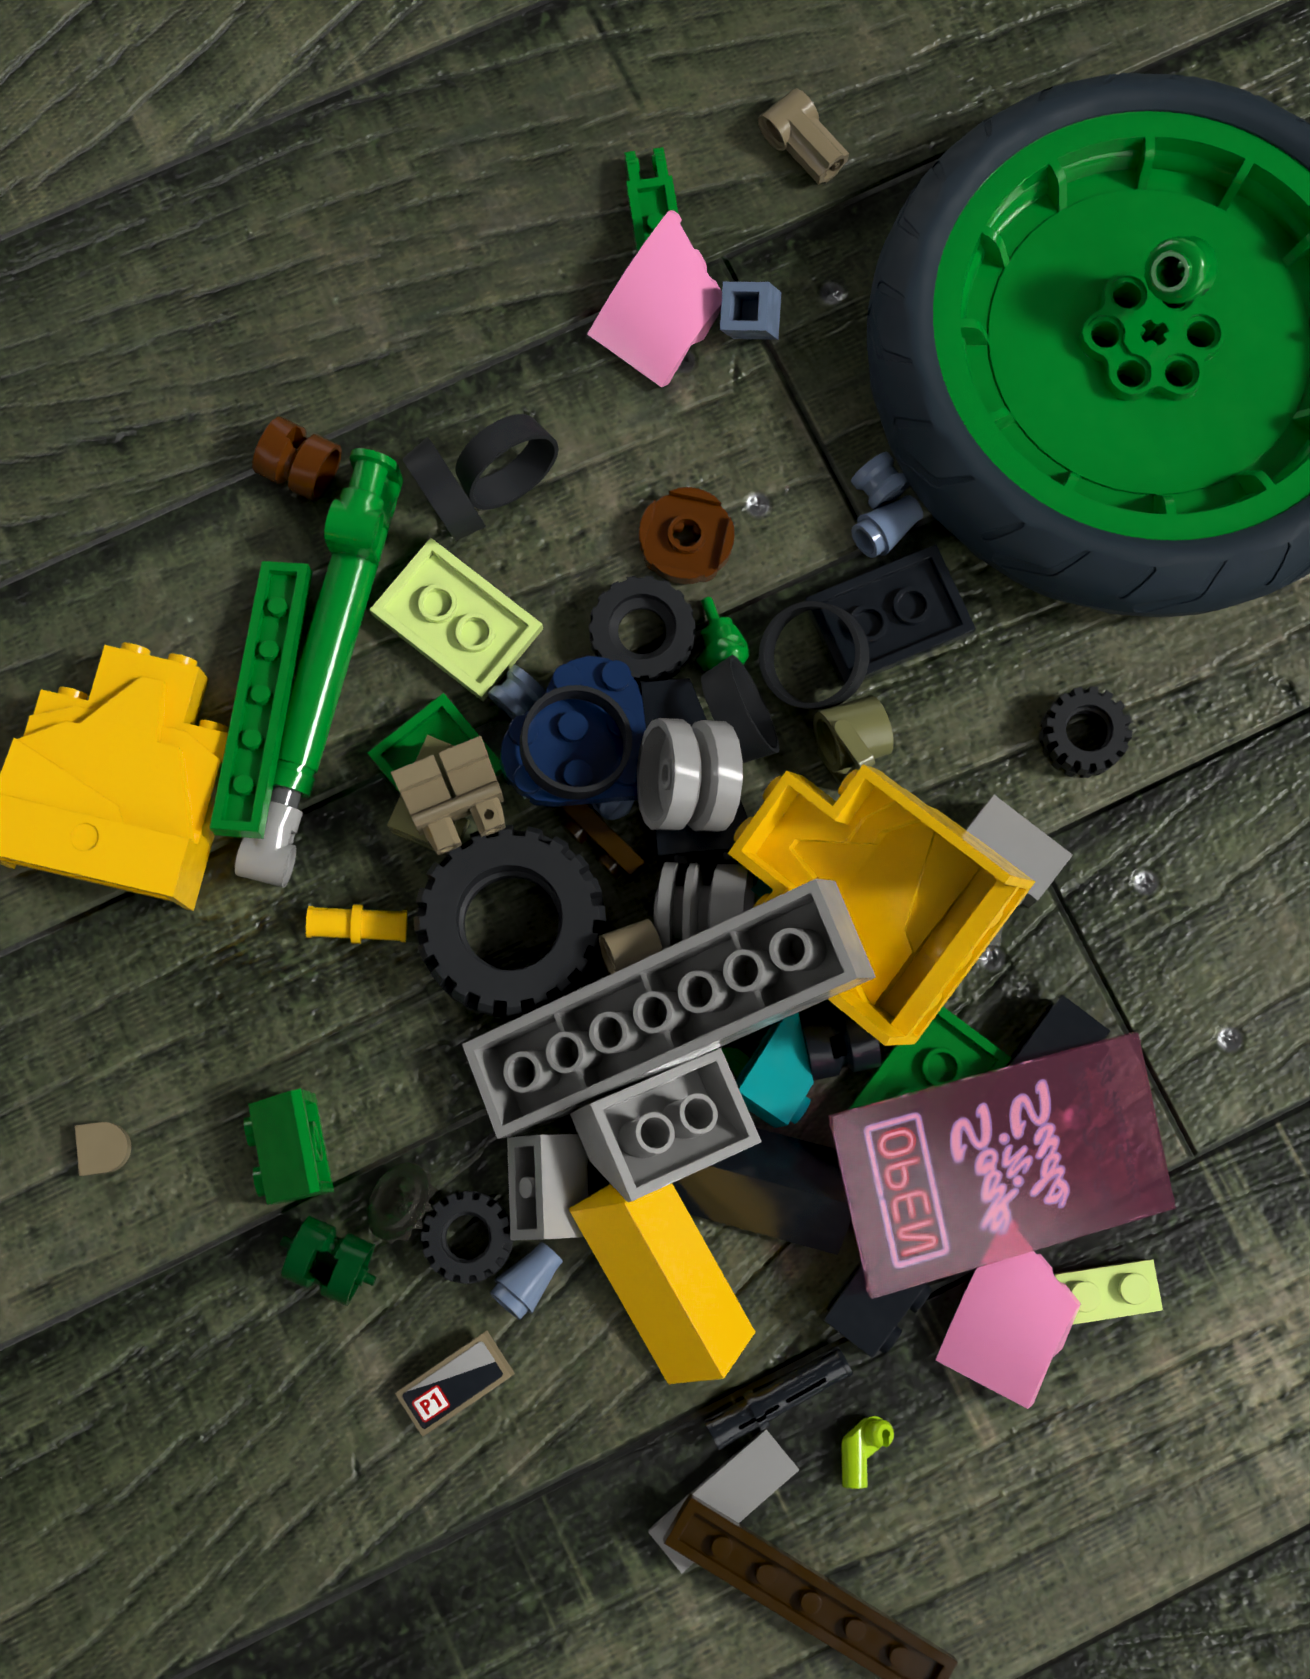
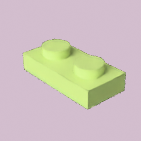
(1114, 1290)

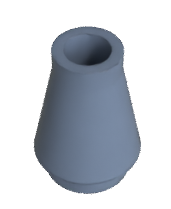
(884, 527)
(525, 1281)

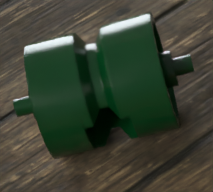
(327, 1260)

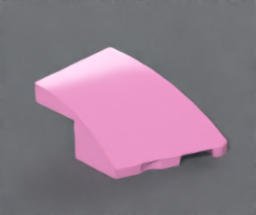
(659, 304)
(1010, 1326)

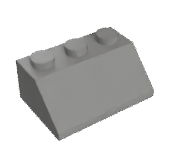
(667, 1126)

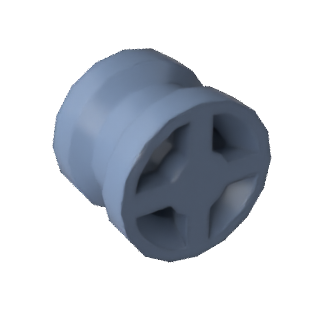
(880, 481)
(516, 693)

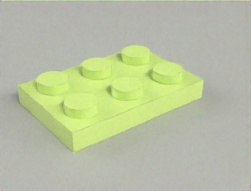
(456, 619)

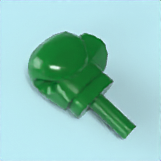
(720, 639)

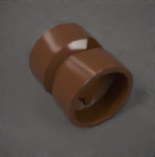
(290, 455)

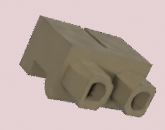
(474, 788)

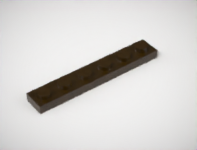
(803, 1595)

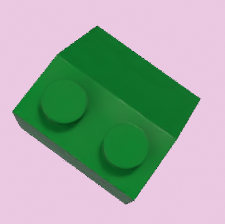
(288, 1147)

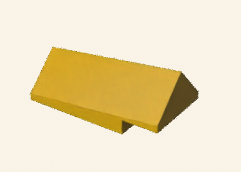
(666, 1282)

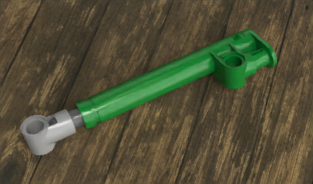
(356, 538)

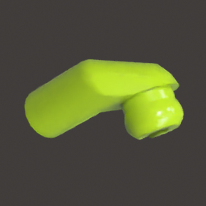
(859, 1445)

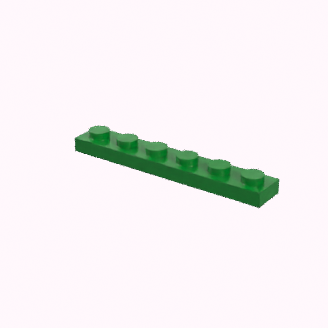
(261, 700)

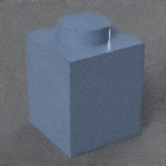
(750, 310)

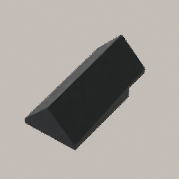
(775, 1190)

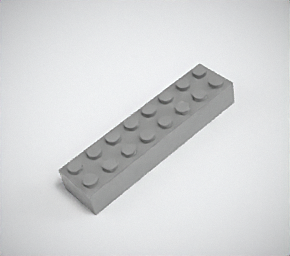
(669, 1008)

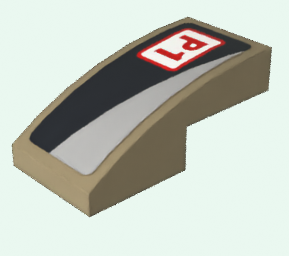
(454, 1383)

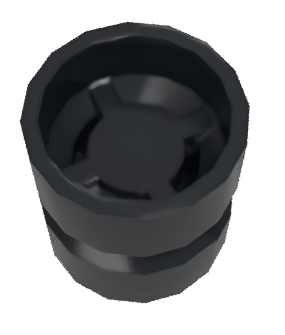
(857, 1047)

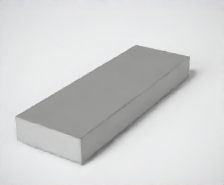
(735, 1487)

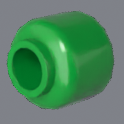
(1171, 280)

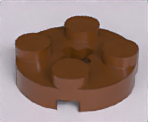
(686, 563)

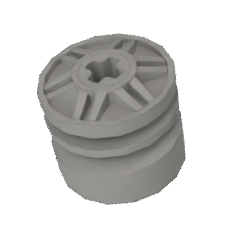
(691, 907)

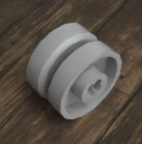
(689, 775)

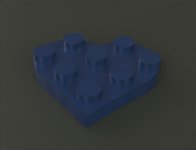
(577, 739)

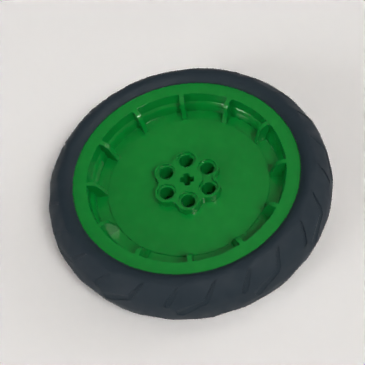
(1015, 412)

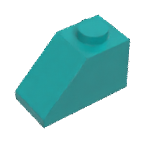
(778, 1075)

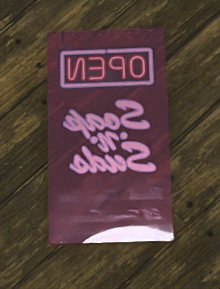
(1001, 1163)

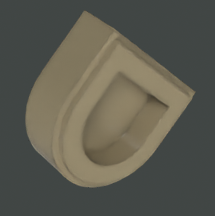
(101, 1148)

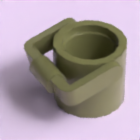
(852, 735)

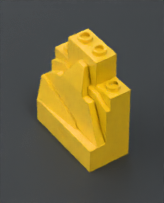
(117, 781)
(910, 878)

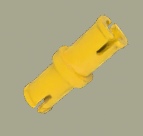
(356, 923)

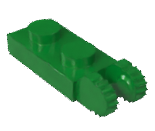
(650, 197)

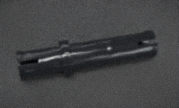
(778, 1397)

